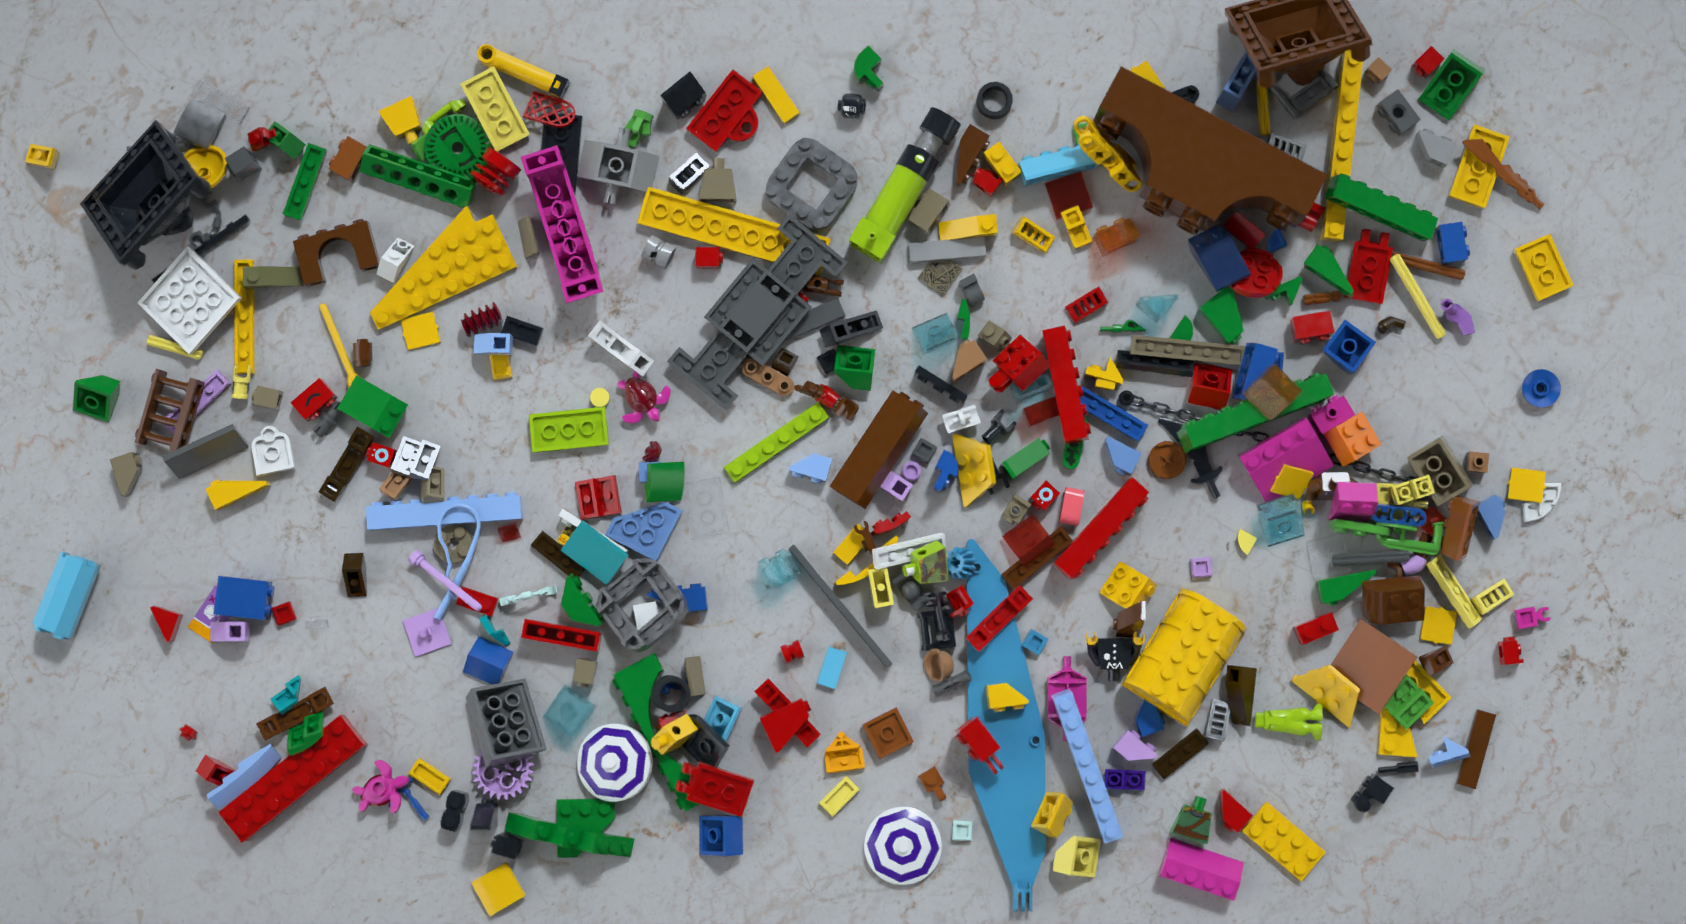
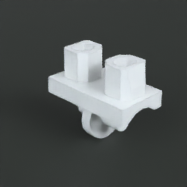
(961, 419)

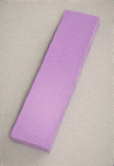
(213, 387)

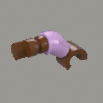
(1416, 562)

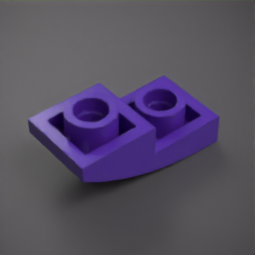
(1125, 779)

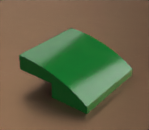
(665, 482)
(307, 734)

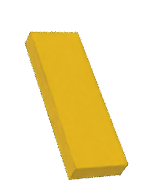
(776, 94)

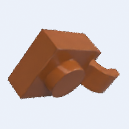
(932, 780)

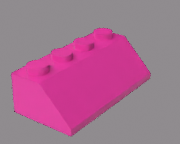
(1201, 869)

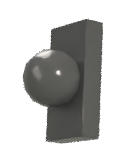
(910, 590)

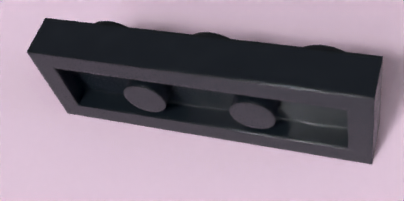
(940, 385)

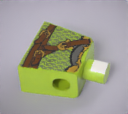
(928, 564)

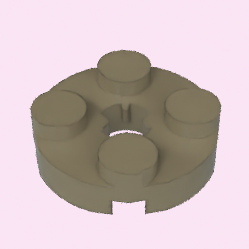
(459, 533)

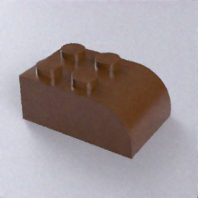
(1393, 600)

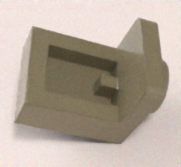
(995, 336)

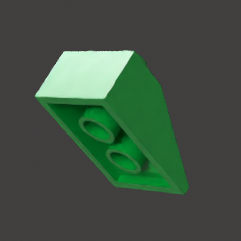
(1451, 84)
(372, 406)

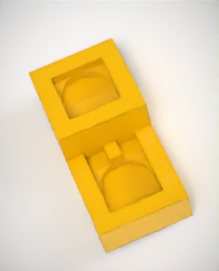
(1076, 227)

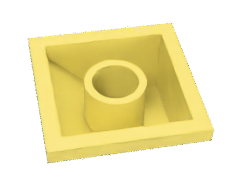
(1078, 856)

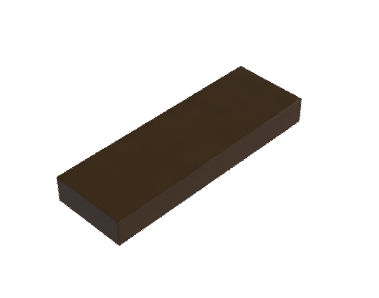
(552, 551)
(1180, 753)

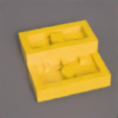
(498, 889)

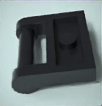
(925, 630)

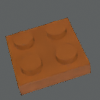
(888, 733)

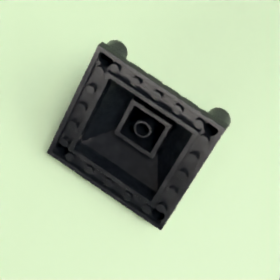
(144, 196)

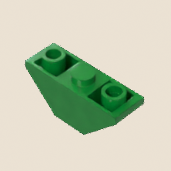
(579, 603)

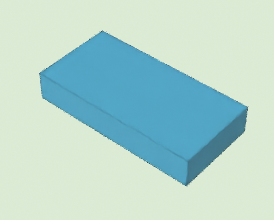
(831, 667)

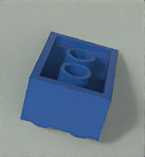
(1253, 363)

